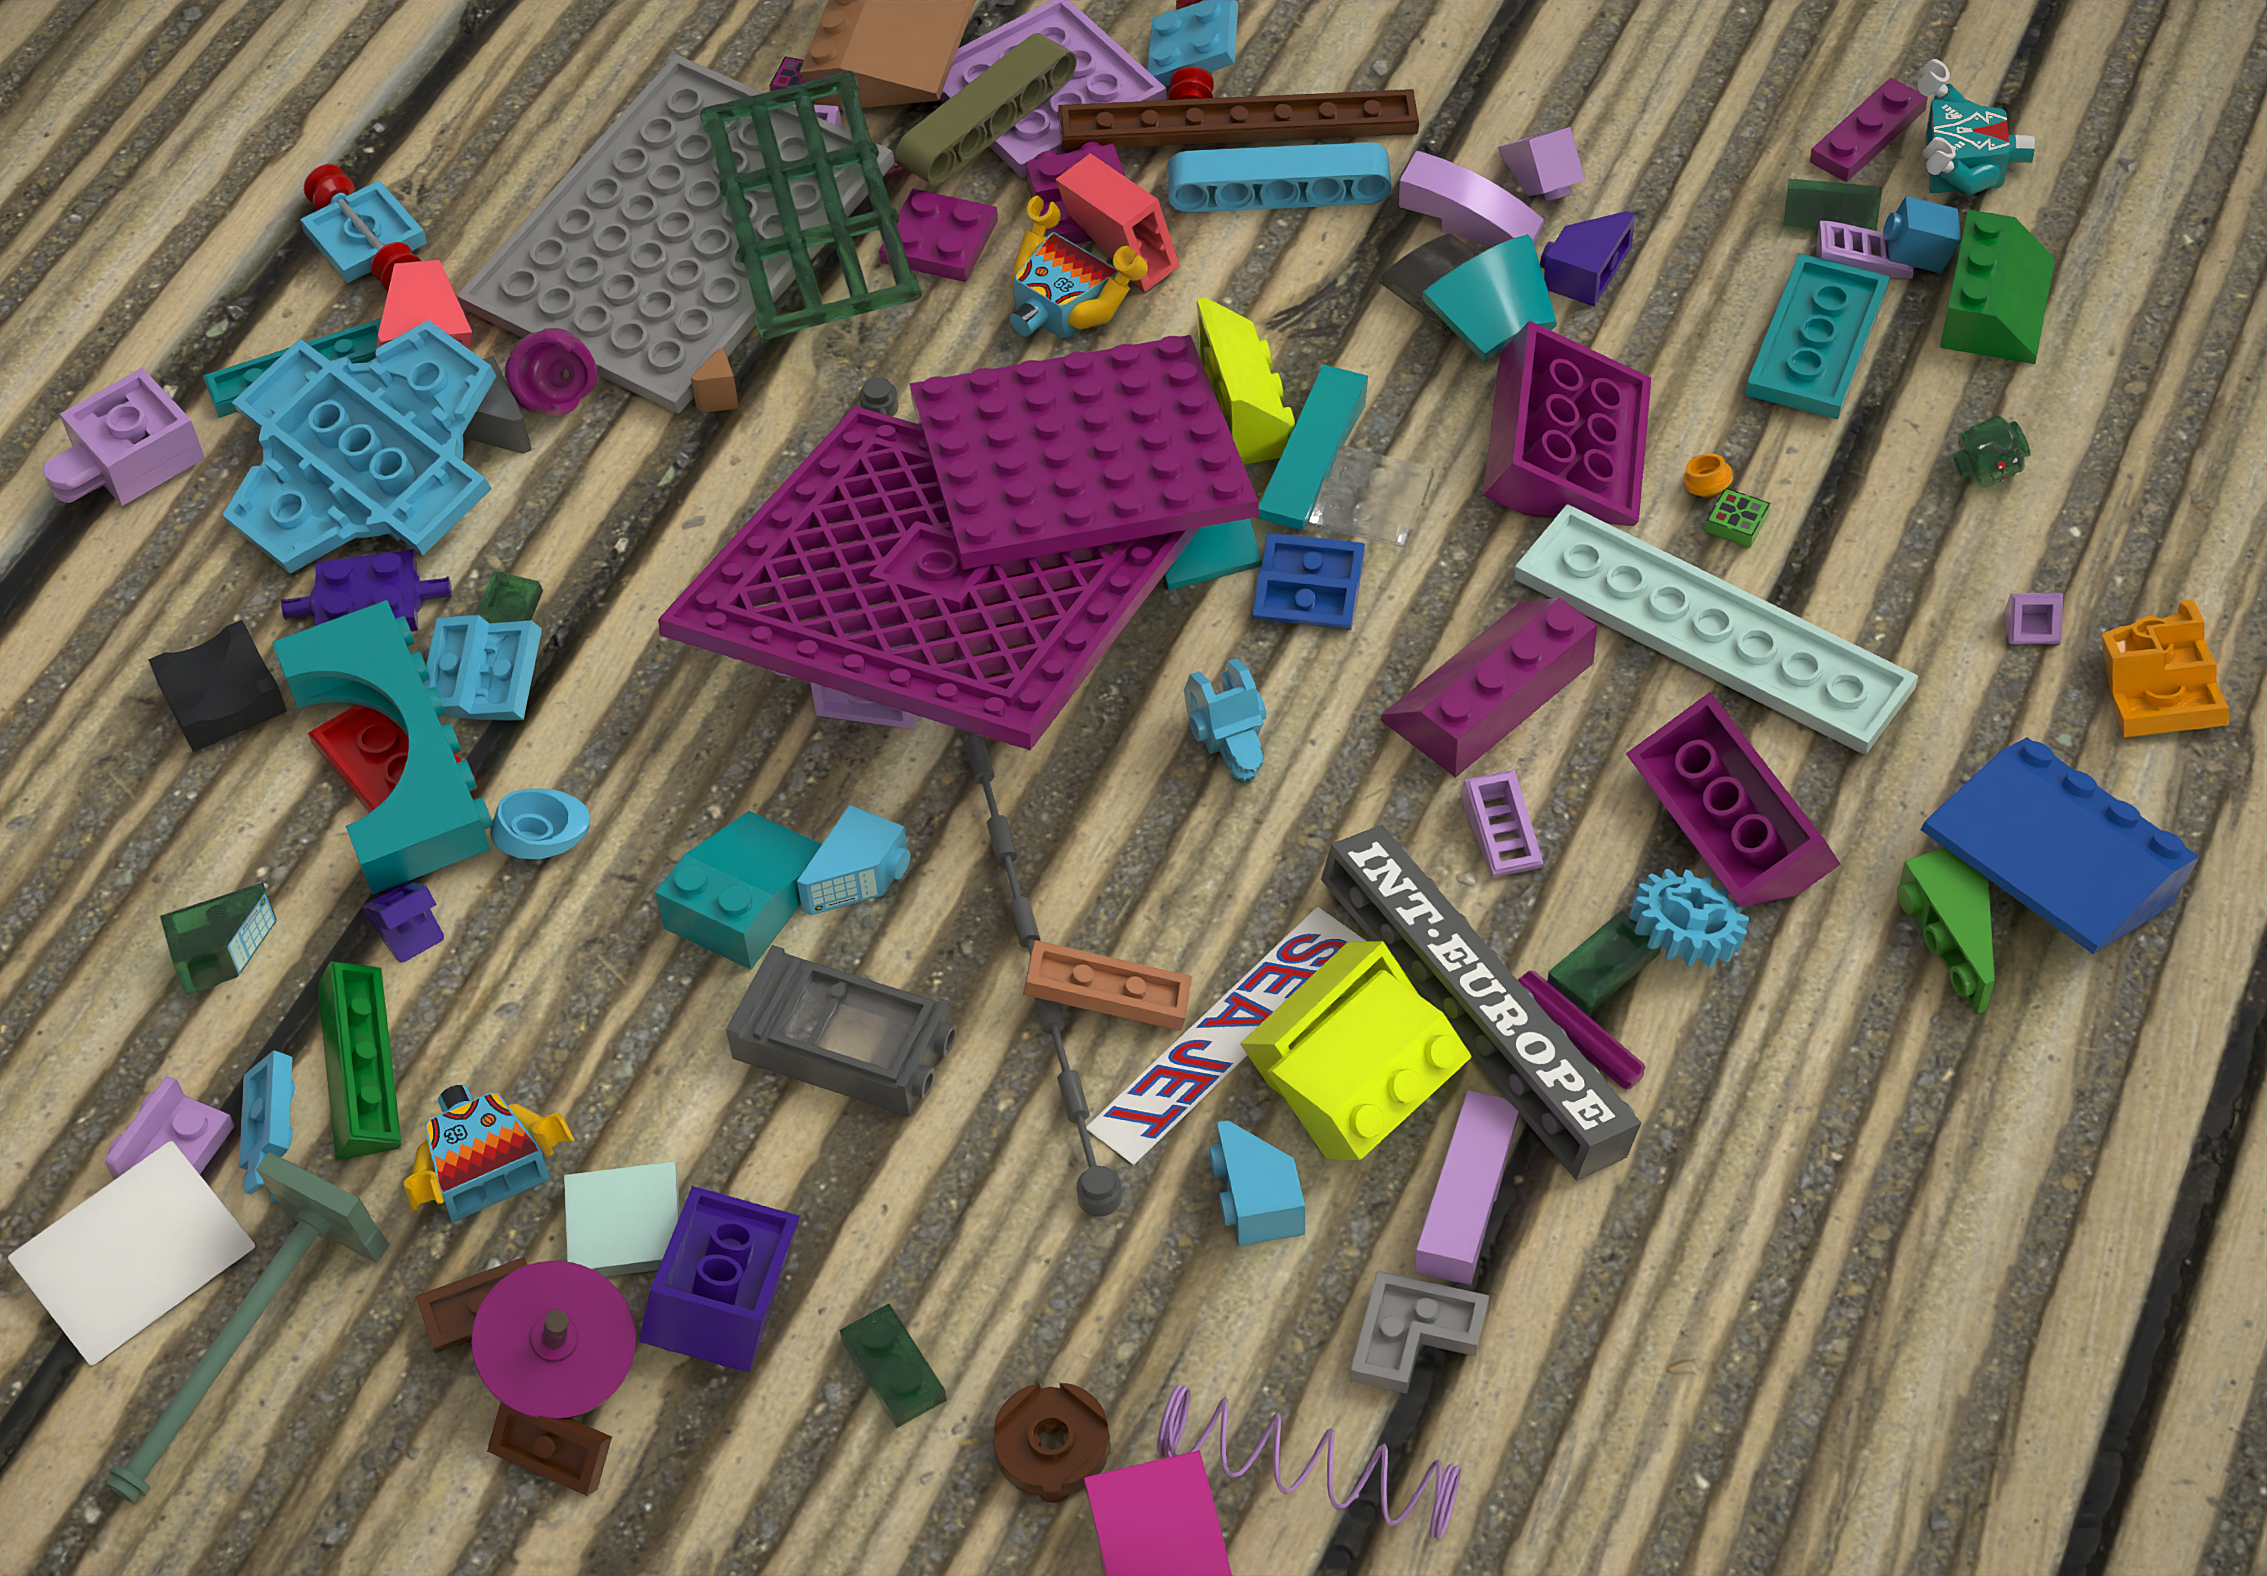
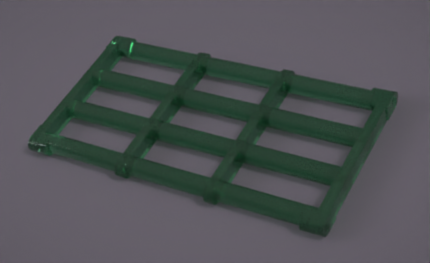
(795, 240)

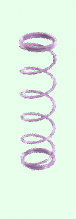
(1445, 1491)

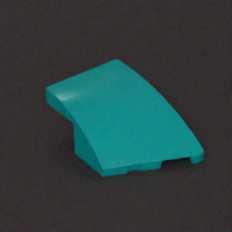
(1493, 297)

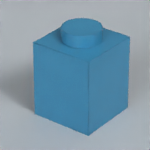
(1922, 234)

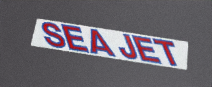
(1212, 1044)

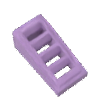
(1854, 247)
(1495, 787)

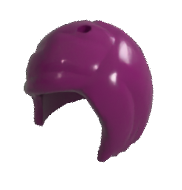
(537, 370)

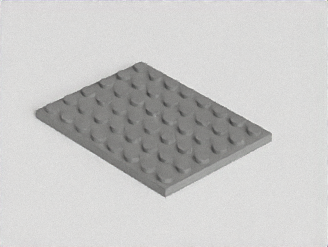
(643, 243)

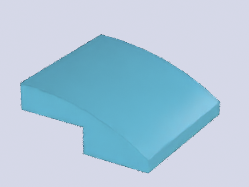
(482, 666)

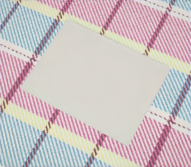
(131, 1252)

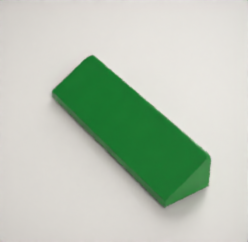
(358, 1060)

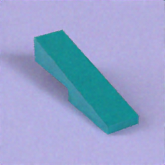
(1313, 446)

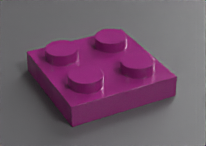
(943, 233)

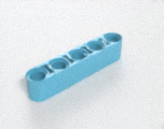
(1279, 177)

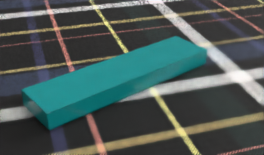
(355, 343)

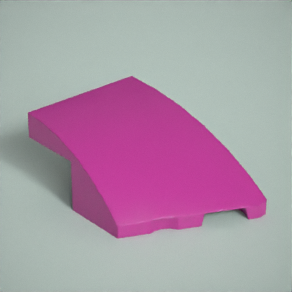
(1157, 1519)

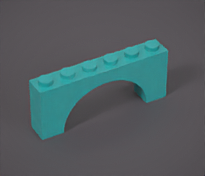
(430, 812)

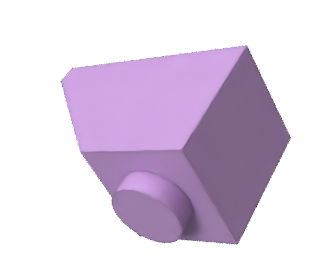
(1545, 163)

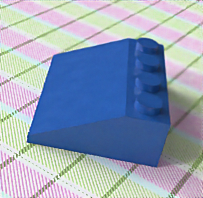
(2062, 845)

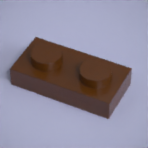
(453, 1307)
(551, 1448)

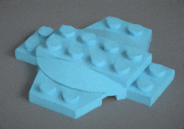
(361, 447)

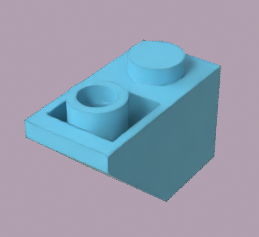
(1260, 1184)

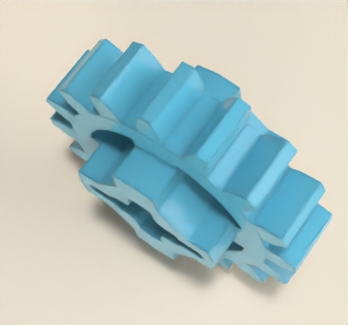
(1688, 918)

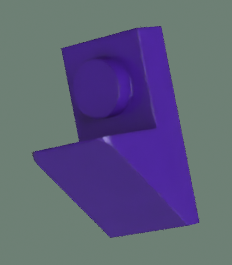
(405, 920)

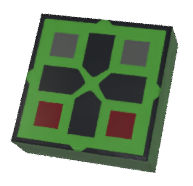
(1737, 517)

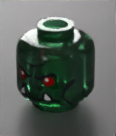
(1991, 451)

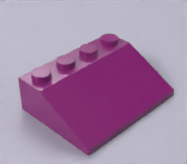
(1566, 430)

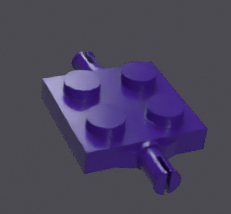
(364, 581)

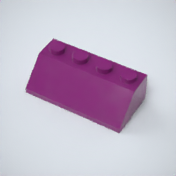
(1495, 682)
(1732, 806)

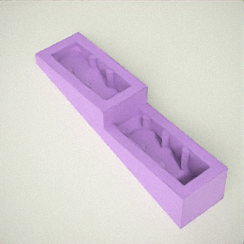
(1467, 1189)

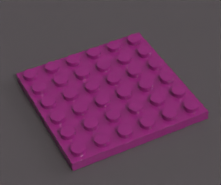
(1081, 451)

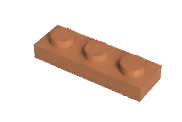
(1107, 985)

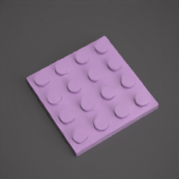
(1101, 76)

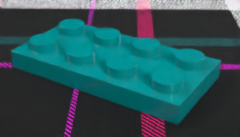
(1817, 336)

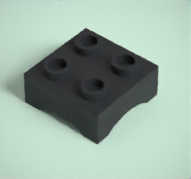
(218, 687)

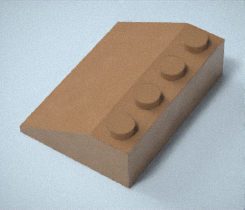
(892, 46)

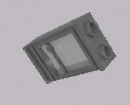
(841, 1032)

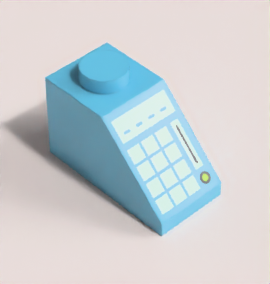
(854, 862)

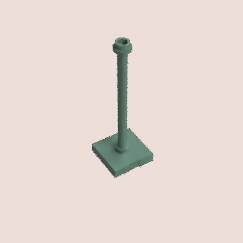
(320, 1212)

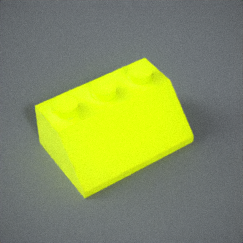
(1243, 382)
(1317, 1000)
(1368, 1067)

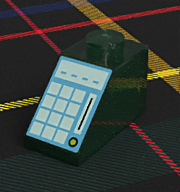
(217, 936)

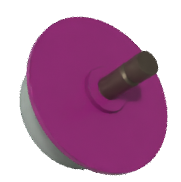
(553, 1340)

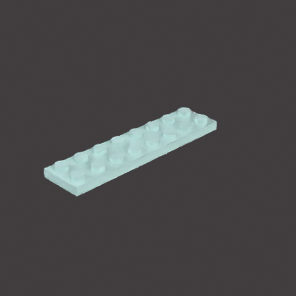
(1717, 629)

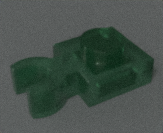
(509, 598)

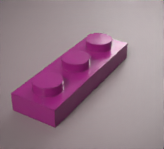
(1868, 129)

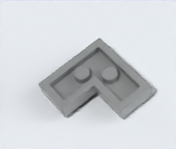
(1408, 1314)

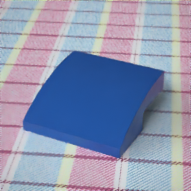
(1309, 581)

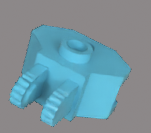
(1228, 719)

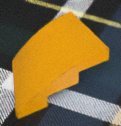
(2163, 674)

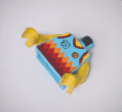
(1063, 284)
(481, 1152)

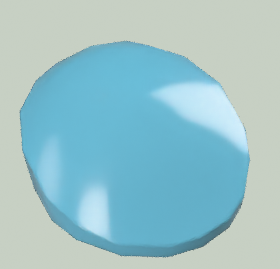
(539, 823)

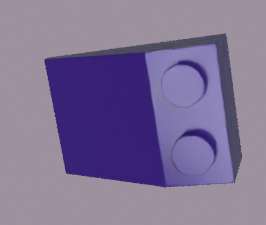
(718, 1279)

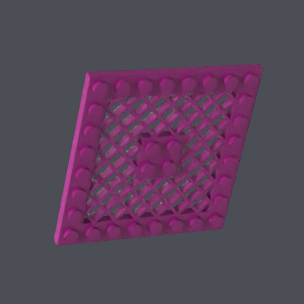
(920, 580)

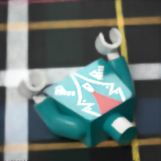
(1966, 141)

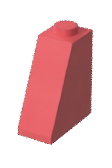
(1118, 215)
(420, 294)

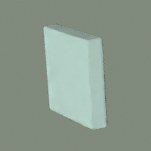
(621, 1217)

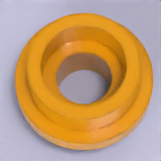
(1707, 475)

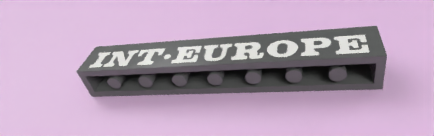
(1483, 1002)

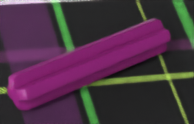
(1585, 1033)

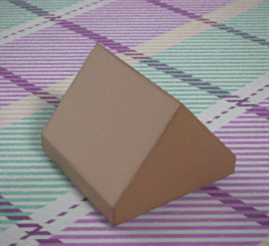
(714, 384)

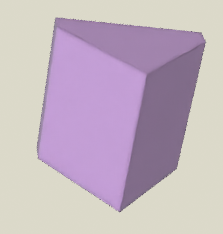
(2034, 618)

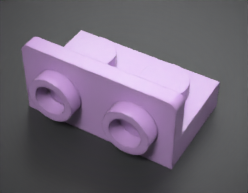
(170, 1117)

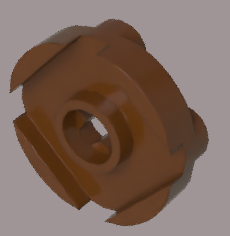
(1057, 1471)

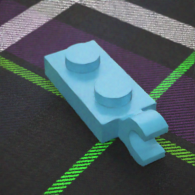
(265, 1115)

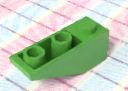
(1955, 917)

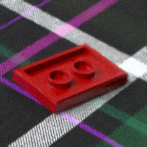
(364, 752)

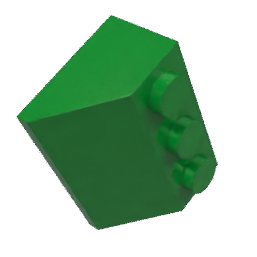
(1998, 290)

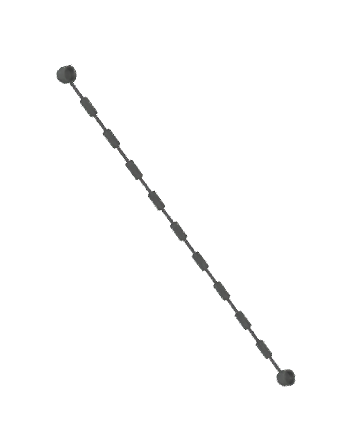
(1098, 1186)

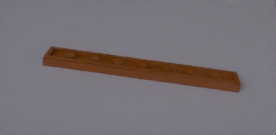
(1239, 119)

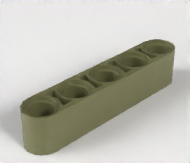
(985, 109)

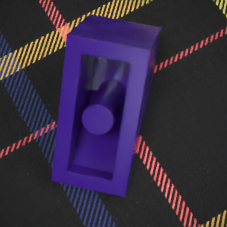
(1587, 256)

